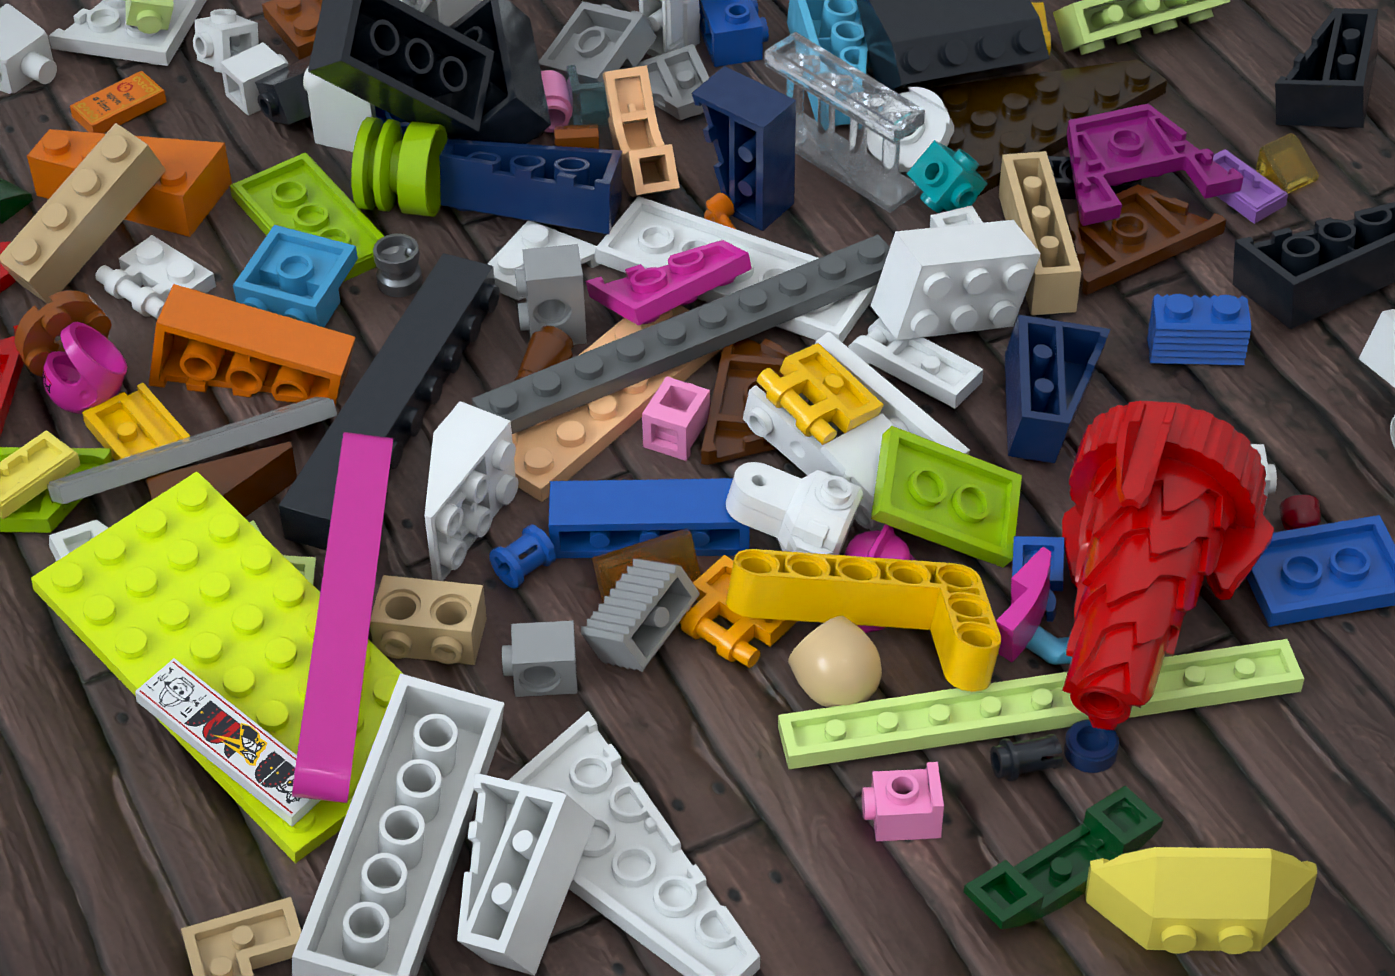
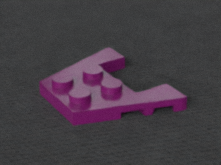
(1135, 146)

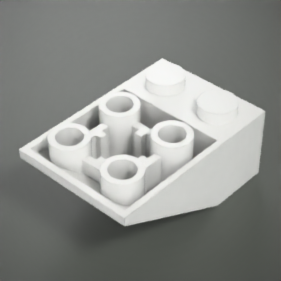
(466, 483)

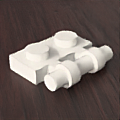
(157, 268)

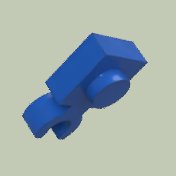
(1026, 547)

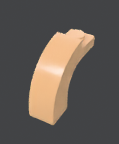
(634, 129)

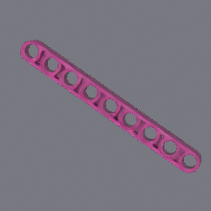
(343, 621)

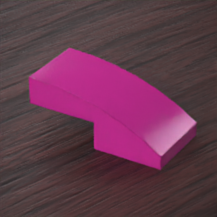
(1028, 603)

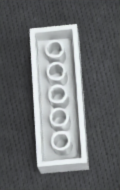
(400, 834)

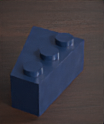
(1046, 381)

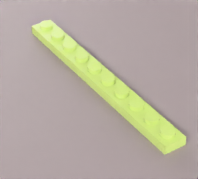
(1025, 706)

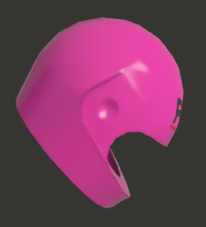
(85, 372)

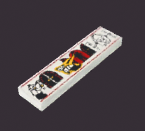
(225, 738)

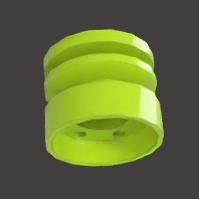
(397, 166)

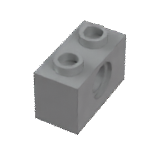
(552, 291)

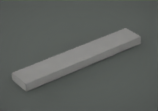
(190, 449)

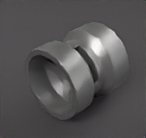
(397, 265)

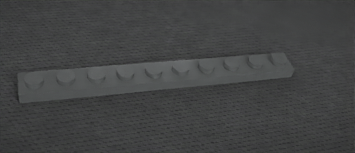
(686, 336)

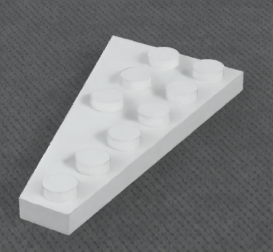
(105, 33)
(636, 862)

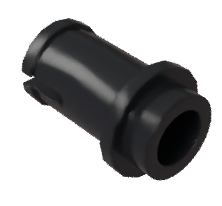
(1025, 756)

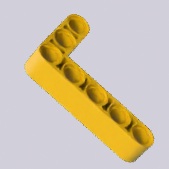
(876, 593)

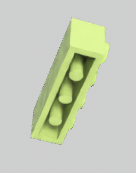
(1092, 22)

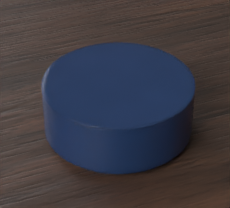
(1090, 748)

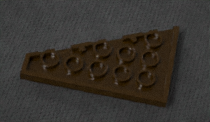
(1035, 109)

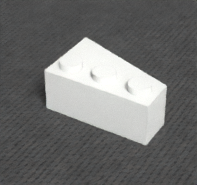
(519, 870)

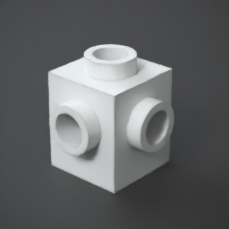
(223, 36)

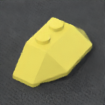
(1201, 896)

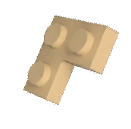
(243, 940)

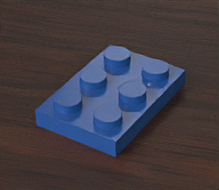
(1325, 571)

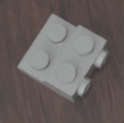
(598, 42)

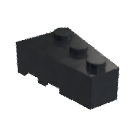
(1334, 75)

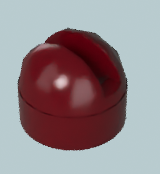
(1300, 512)

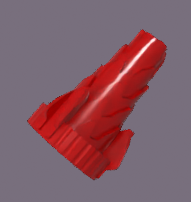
(1155, 510)

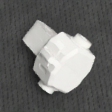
(801, 513)

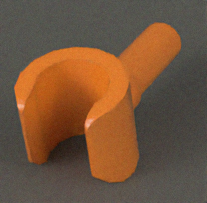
(719, 210)

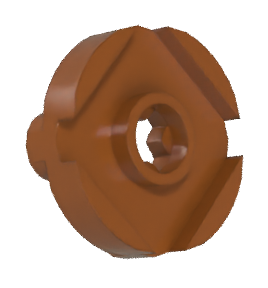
(39, 328)

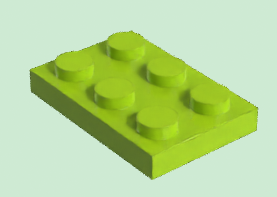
(946, 496)

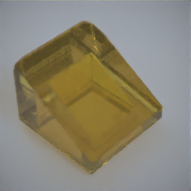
(1286, 164)

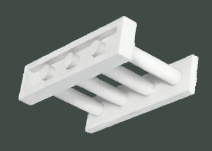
(780, 429)

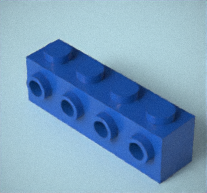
(732, 31)

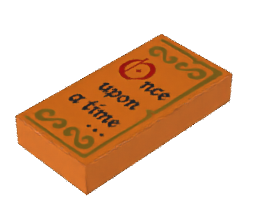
(118, 103)

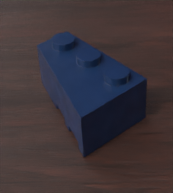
(753, 143)

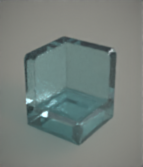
(587, 101)

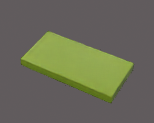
(307, 200)

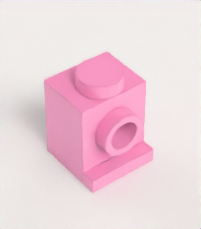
(675, 418)
(905, 804)

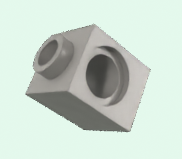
(541, 658)

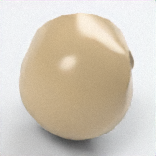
(837, 664)

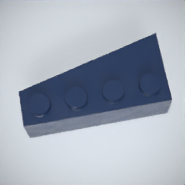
(533, 182)

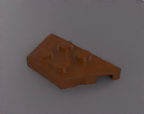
(1144, 235)
(726, 432)

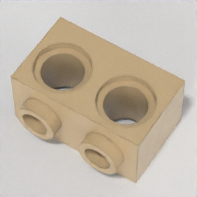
(428, 619)

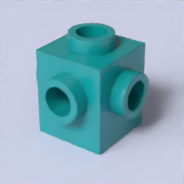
(947, 178)

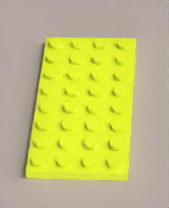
(222, 601)

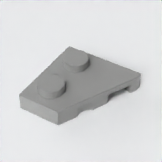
(673, 80)

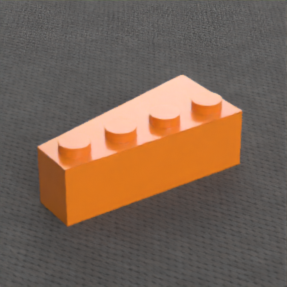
(176, 203)

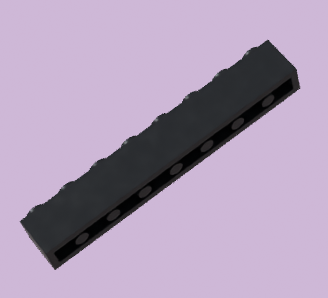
(396, 386)

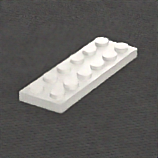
(655, 231)

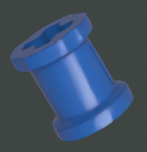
(507, 562)

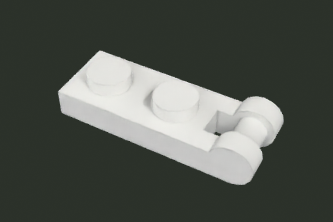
(919, 364)

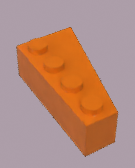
(245, 349)

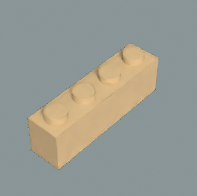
(1033, 202)
(82, 213)

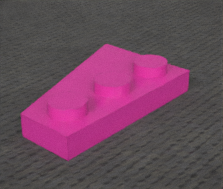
(656, 290)

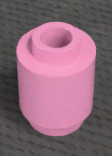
(557, 98)

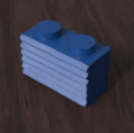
(1199, 330)

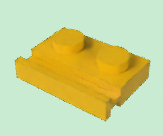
(133, 423)

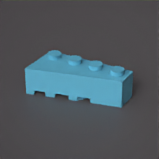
(834, 27)

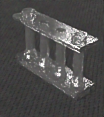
(867, 105)

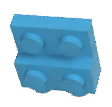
(296, 275)

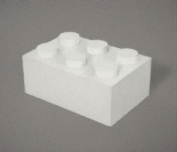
(954, 279)

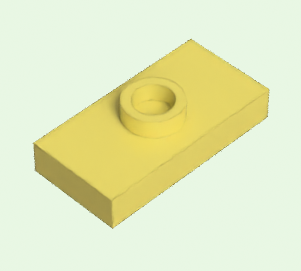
(31, 469)

